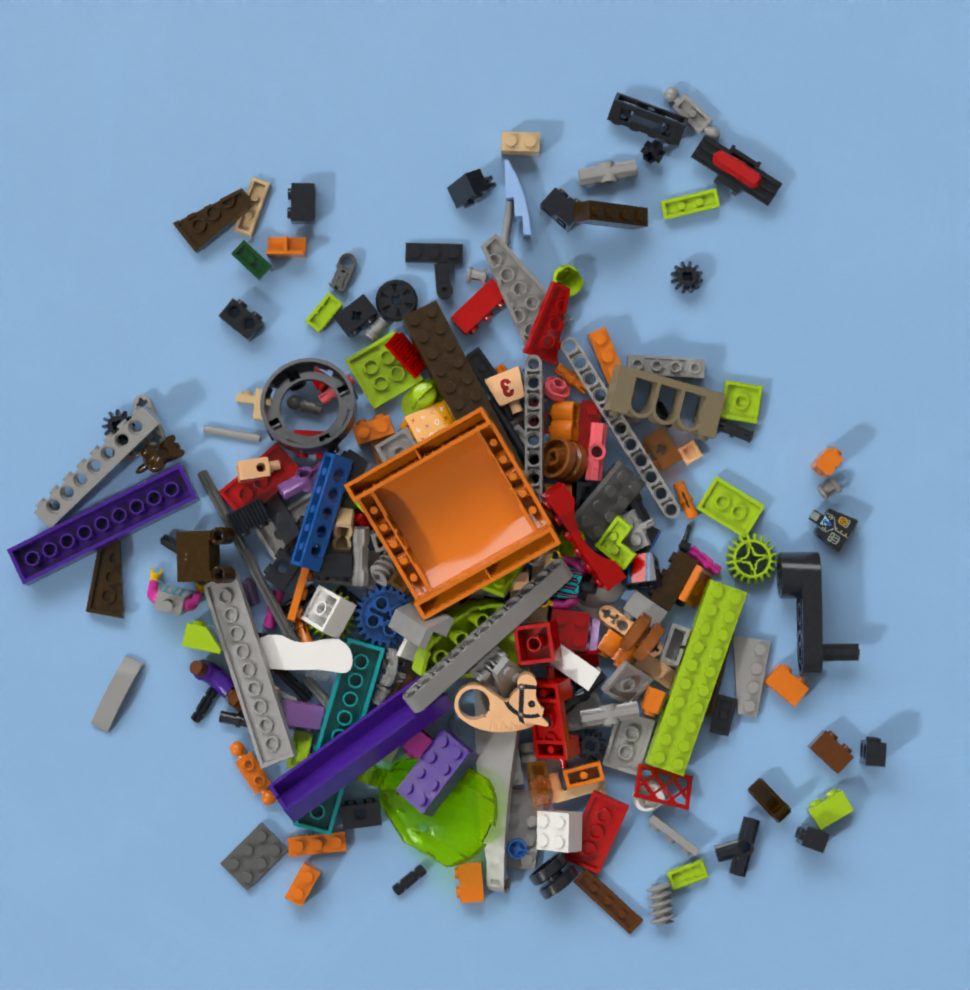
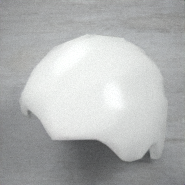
(645, 805)

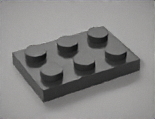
(254, 856)

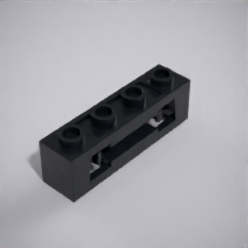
(647, 119)

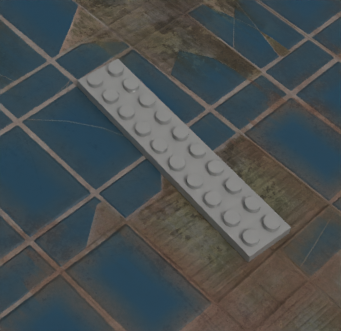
(250, 672)

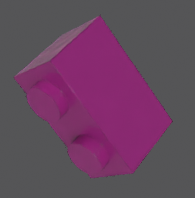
(417, 744)

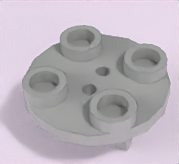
(389, 668)

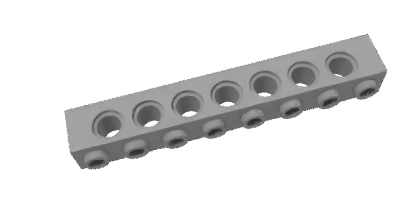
(51, 515)

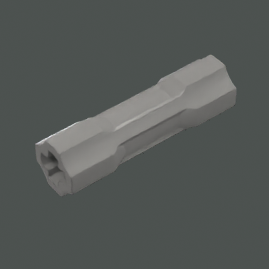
(360, 570)

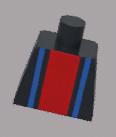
(643, 572)

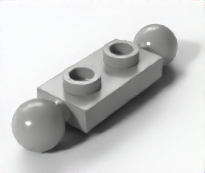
(686, 107)

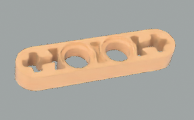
(607, 622)

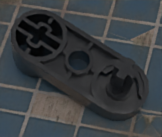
(801, 579)

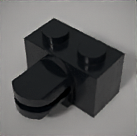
(470, 188)

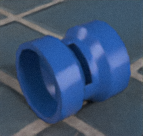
(517, 848)

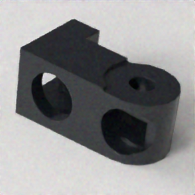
(443, 286)

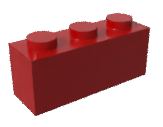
(478, 308)

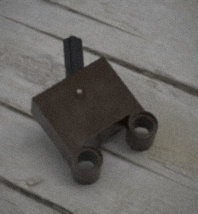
(200, 555)

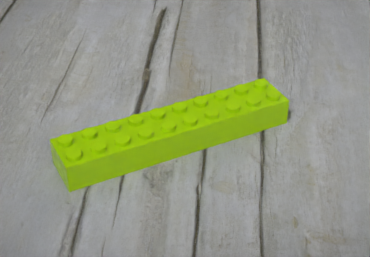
(695, 677)

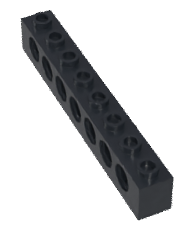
(272, 572)

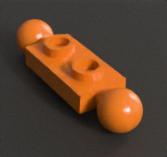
(252, 772)

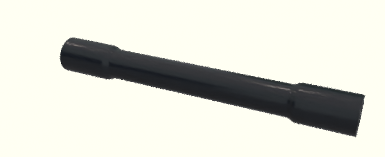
(512, 434)

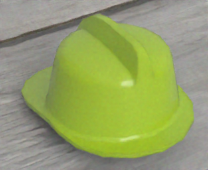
(420, 397)

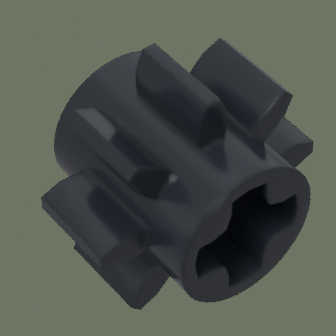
(653, 151)

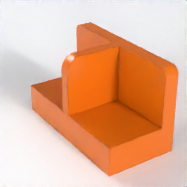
(286, 247)

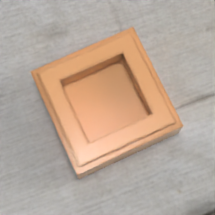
(690, 452)

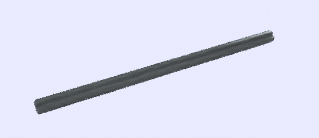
(248, 559)

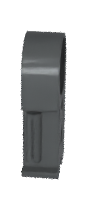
(343, 274)

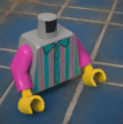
(173, 598)

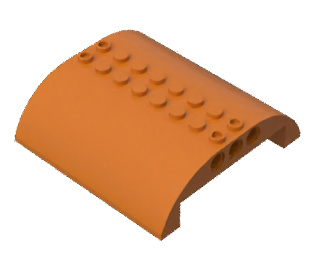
(454, 512)

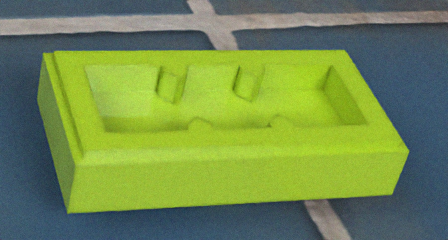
(324, 312)
(302, 742)
(687, 874)

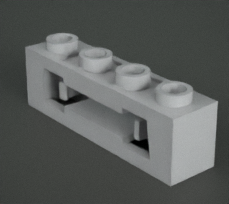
(669, 366)

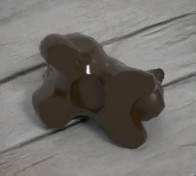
(157, 457)

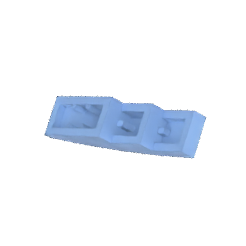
(515, 193)

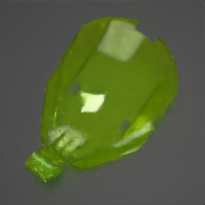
(457, 827)

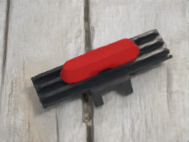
(736, 170)

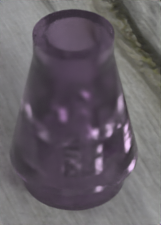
(251, 591)

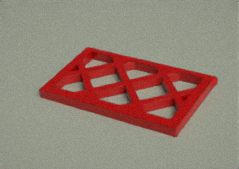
(652, 797)

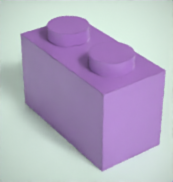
(302, 714)

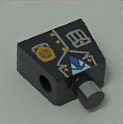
(832, 527)

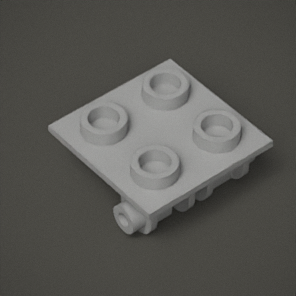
(483, 669)

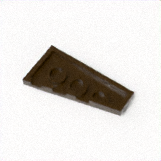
(107, 583)

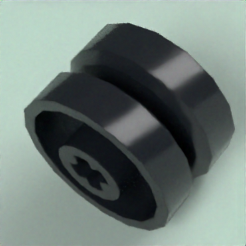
(553, 876)

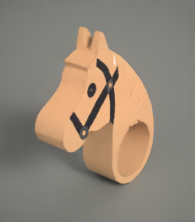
(506, 715)

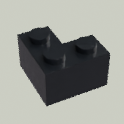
(560, 208)

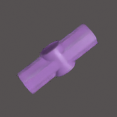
(302, 481)

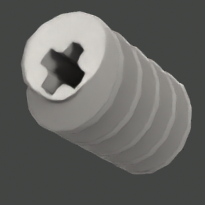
(383, 569)
(660, 903)

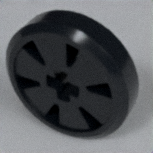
(394, 289)

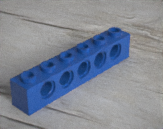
(314, 516)

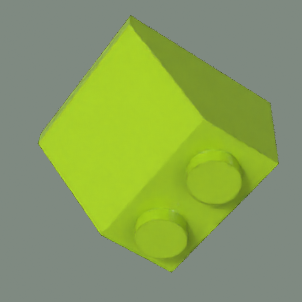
(201, 637)

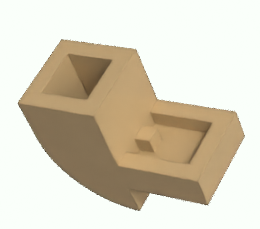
(248, 398)

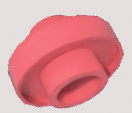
(556, 389)

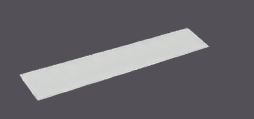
(574, 667)

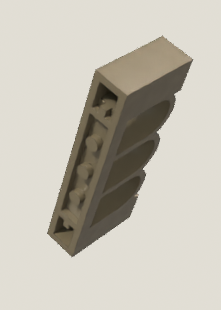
(621, 391)

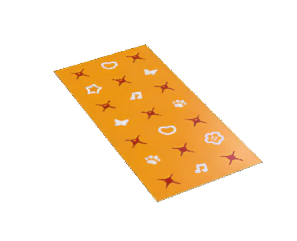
(428, 420)

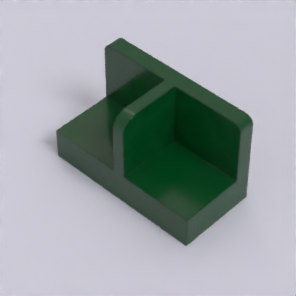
(251, 260)

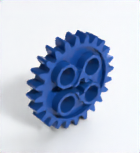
(377, 631)

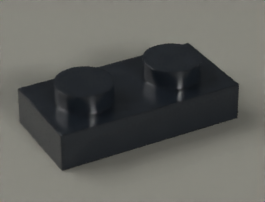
(723, 715)

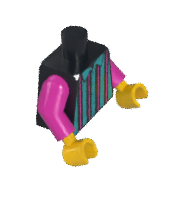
(575, 589)

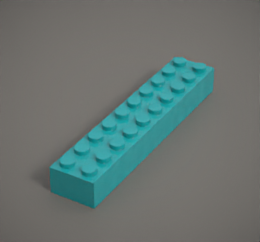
(345, 706)

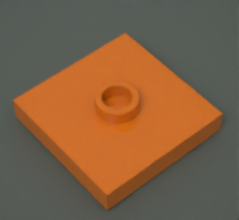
(695, 586)

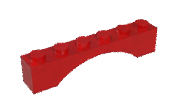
(561, 505)

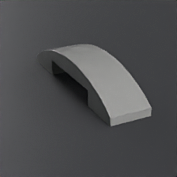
(116, 693)

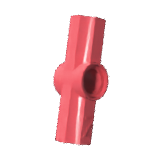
(597, 438)

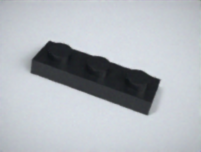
(434, 253)

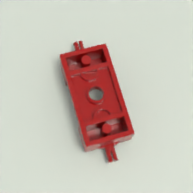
(554, 740)

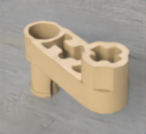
(561, 794)

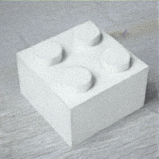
(559, 830)

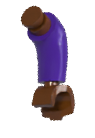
(218, 679)

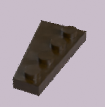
(211, 221)

